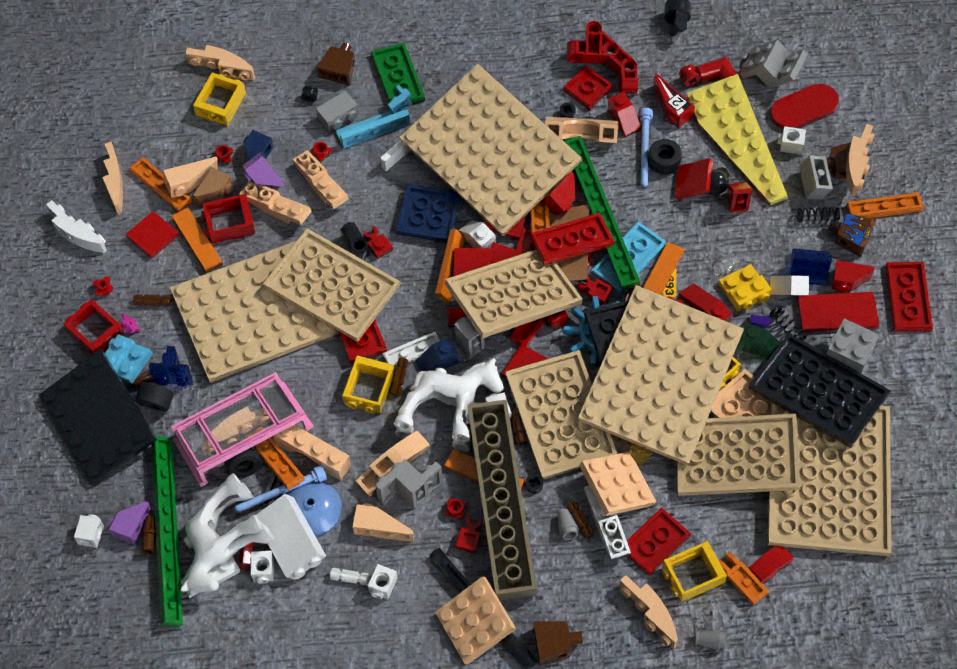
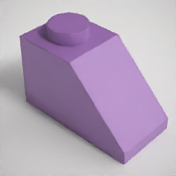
(261, 172)
(130, 522)

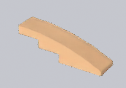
(114, 180)

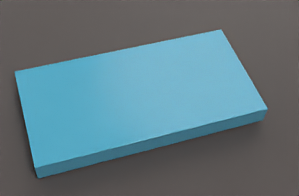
(642, 247)

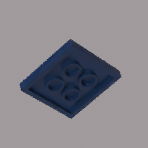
(428, 213)

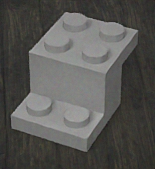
(773, 64)
(853, 345)
(409, 483)

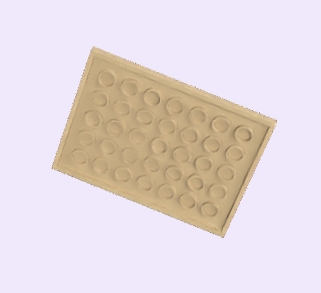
(490, 149)
(240, 321)
(661, 375)
(841, 492)

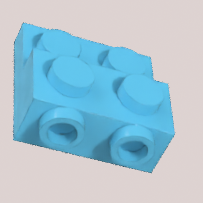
(127, 357)

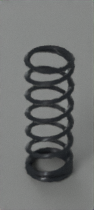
(800, 213)
(779, 312)

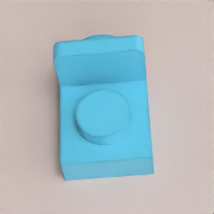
(401, 102)

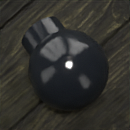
(719, 181)

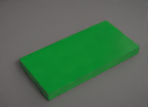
(396, 69)

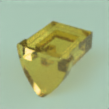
(639, 453)

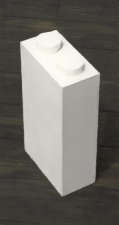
(294, 540)

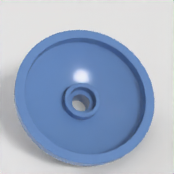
(326, 509)

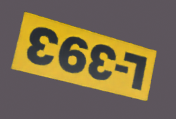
(670, 289)

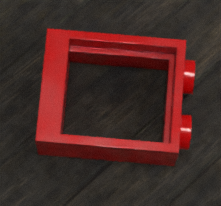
(223, 206)
(82, 314)

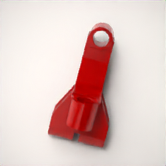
(594, 51)

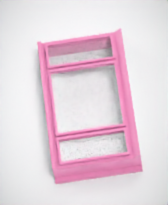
(237, 424)

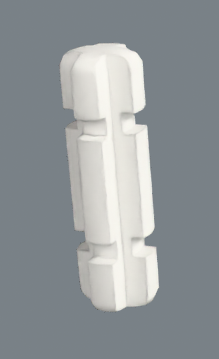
(349, 576)

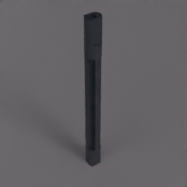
(461, 583)

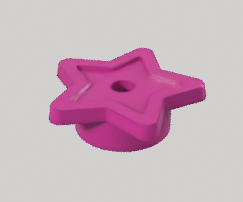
(129, 324)

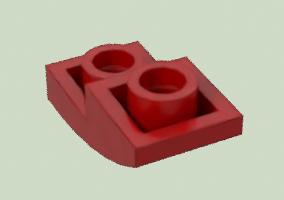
(770, 563)

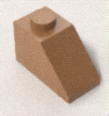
(213, 187)

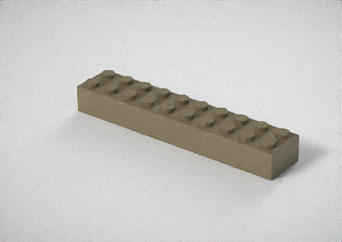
(501, 501)

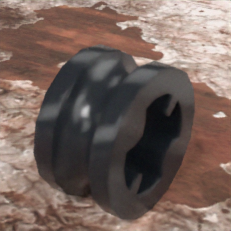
(309, 93)
(567, 106)
(538, 488)

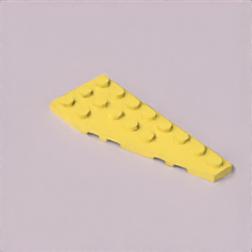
(730, 122)

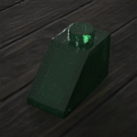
(758, 341)

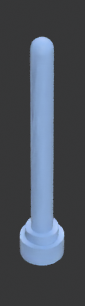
(645, 116)
(316, 475)

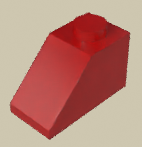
(623, 111)
(561, 196)
(739, 196)
(850, 276)

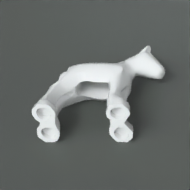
(451, 390)
(214, 549)

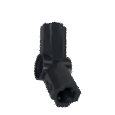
(355, 240)

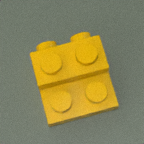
(745, 288)

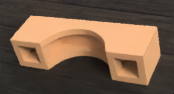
(586, 128)
(330, 458)

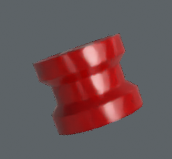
(689, 75)

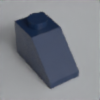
(256, 143)
(438, 355)

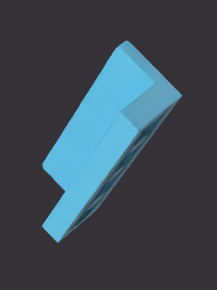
(372, 127)

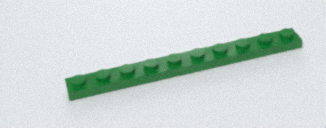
(598, 203)
(166, 533)

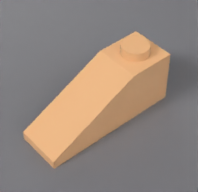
(186, 178)
(376, 523)

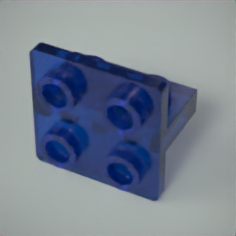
(812, 264)
(171, 370)

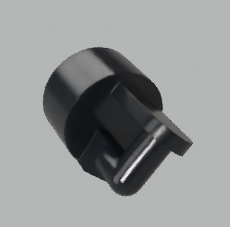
(677, 14)

